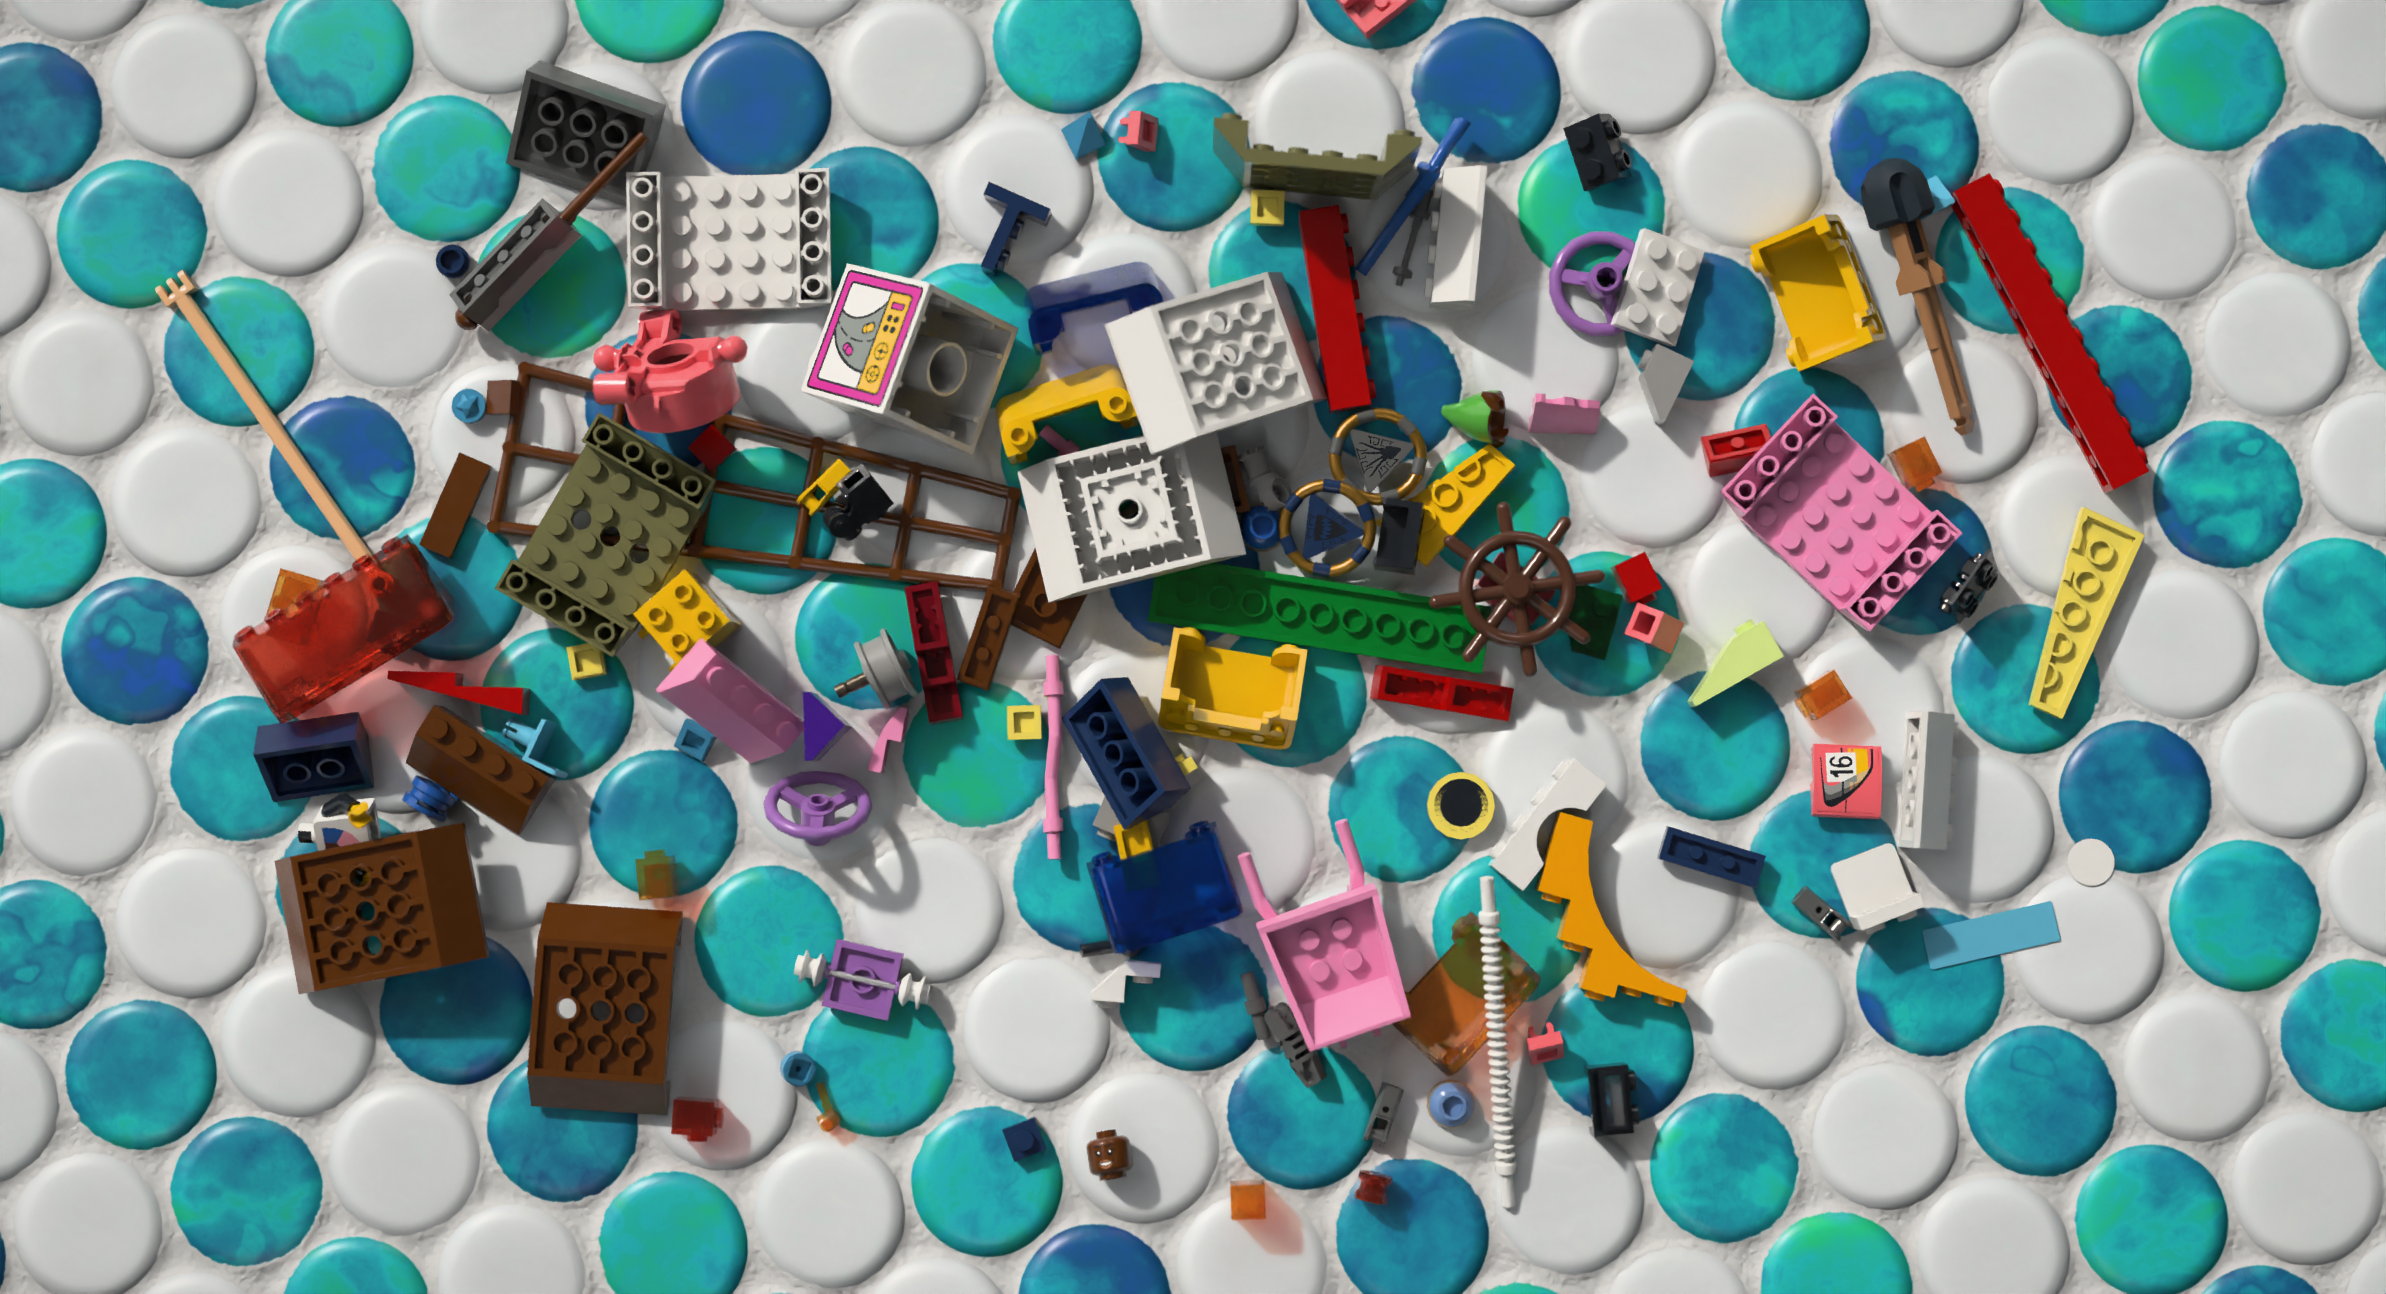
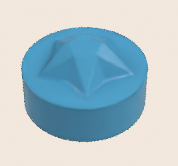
(469, 406)
(798, 1068)

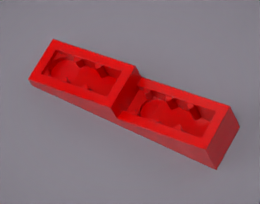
(451, 683)
(1441, 693)

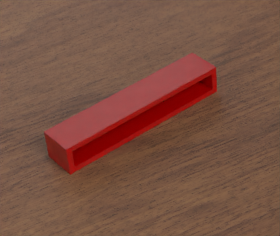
(1335, 310)

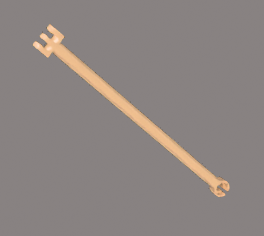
(182, 298)

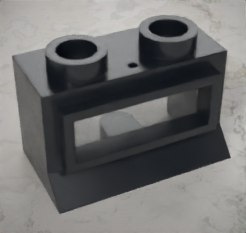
(1611, 1099)

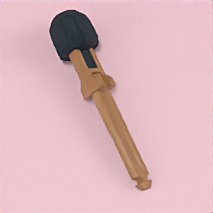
(1895, 199)

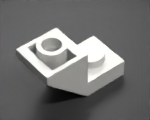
(1113, 987)

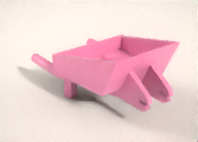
(1333, 956)

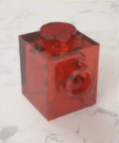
(696, 1118)

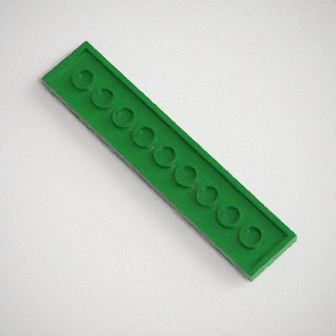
(1316, 615)

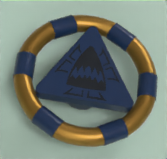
(1327, 528)

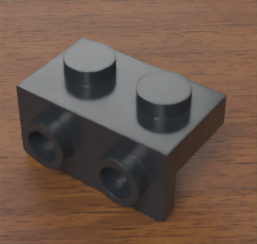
(1598, 151)

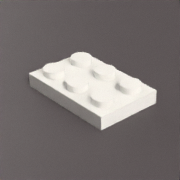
(1657, 287)

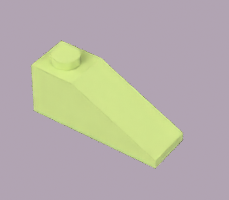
(1739, 658)

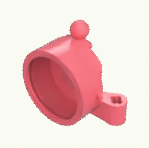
(669, 380)

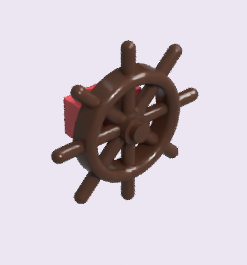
(1516, 589)

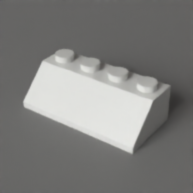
(1457, 238)
(1927, 780)

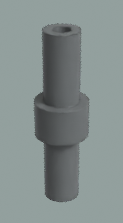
(1255, 1005)

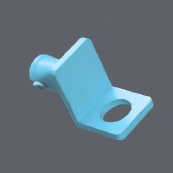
(536, 742)

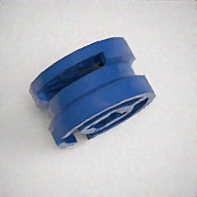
(431, 795)

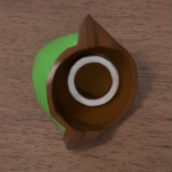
(1480, 417)

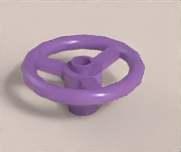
(1609, 271)
(817, 810)

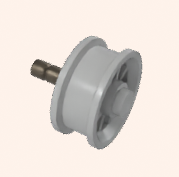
(883, 669)

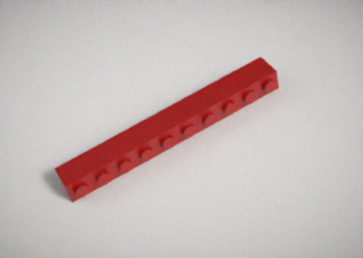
(2048, 333)

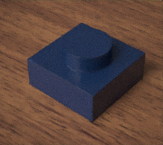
(1024, 1139)

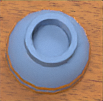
(1450, 1103)

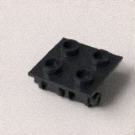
(1982, 575)

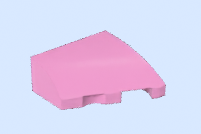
(1564, 415)

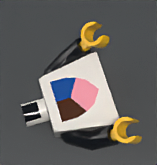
(343, 823)

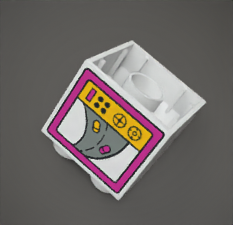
(909, 357)

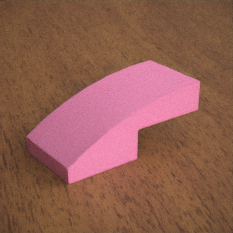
(893, 730)

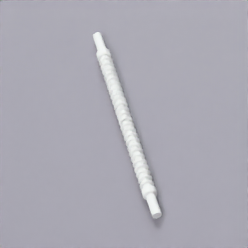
(1489, 918)

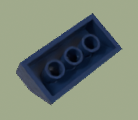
(1125, 751)

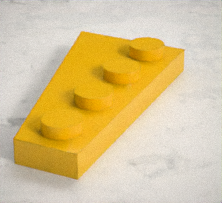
(1457, 497)

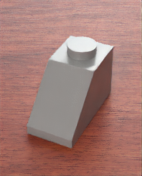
(1662, 379)

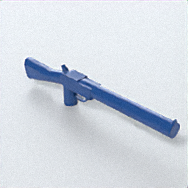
(1427, 176)

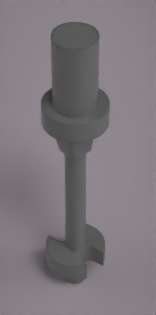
(1419, 215)

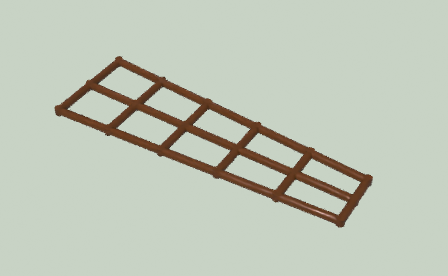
(905, 521)

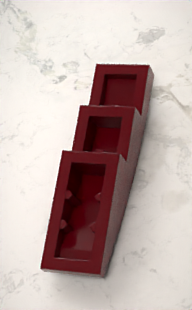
(933, 653)

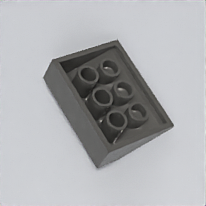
(577, 126)

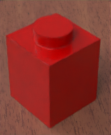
(1637, 579)

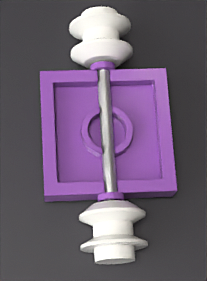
(862, 979)

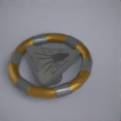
(1379, 454)

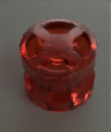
(1373, 1187)

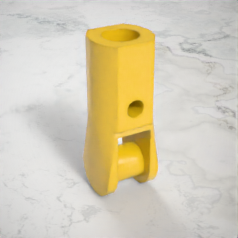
(827, 483)

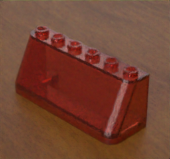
(344, 628)

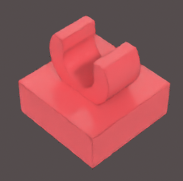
(1141, 131)
(1544, 1047)

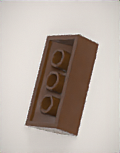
(478, 768)

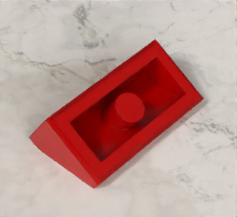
(1733, 449)

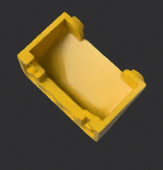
(1819, 291)
(1022, 409)
(1231, 692)

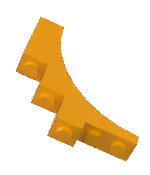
(1581, 926)

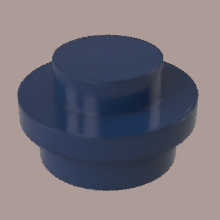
(453, 261)

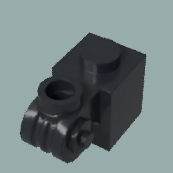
(864, 504)

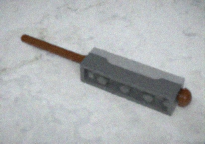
(528, 251)

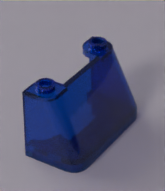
(1051, 300)
(1165, 889)

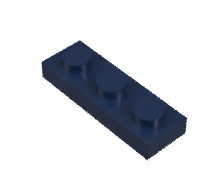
(1711, 857)

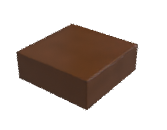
(502, 397)

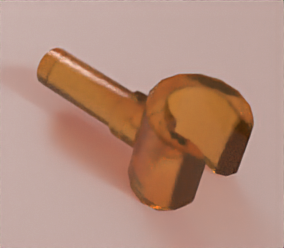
(830, 1118)

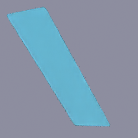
(1991, 935)

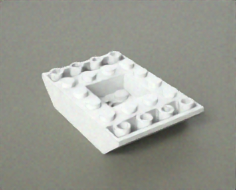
(1086, 543)

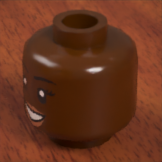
(1109, 1155)

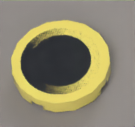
(1460, 805)

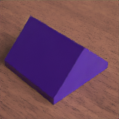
(821, 726)

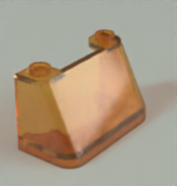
(1450, 1000)

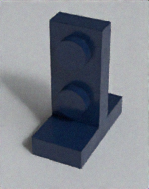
(1010, 224)

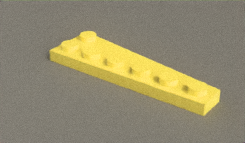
(2088, 588)

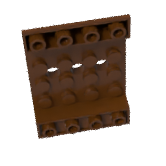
(421, 900)
(614, 959)

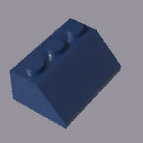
(314, 756)

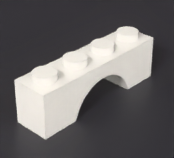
(1519, 857)

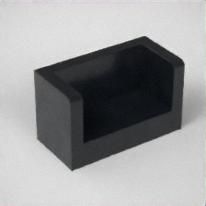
(1399, 536)

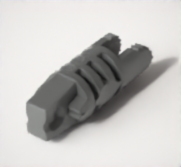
(1288, 1034)

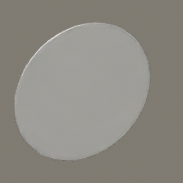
(2090, 862)

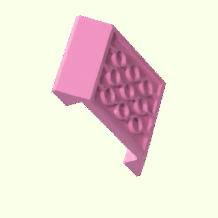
(1838, 515)

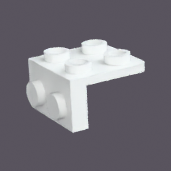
(1875, 888)

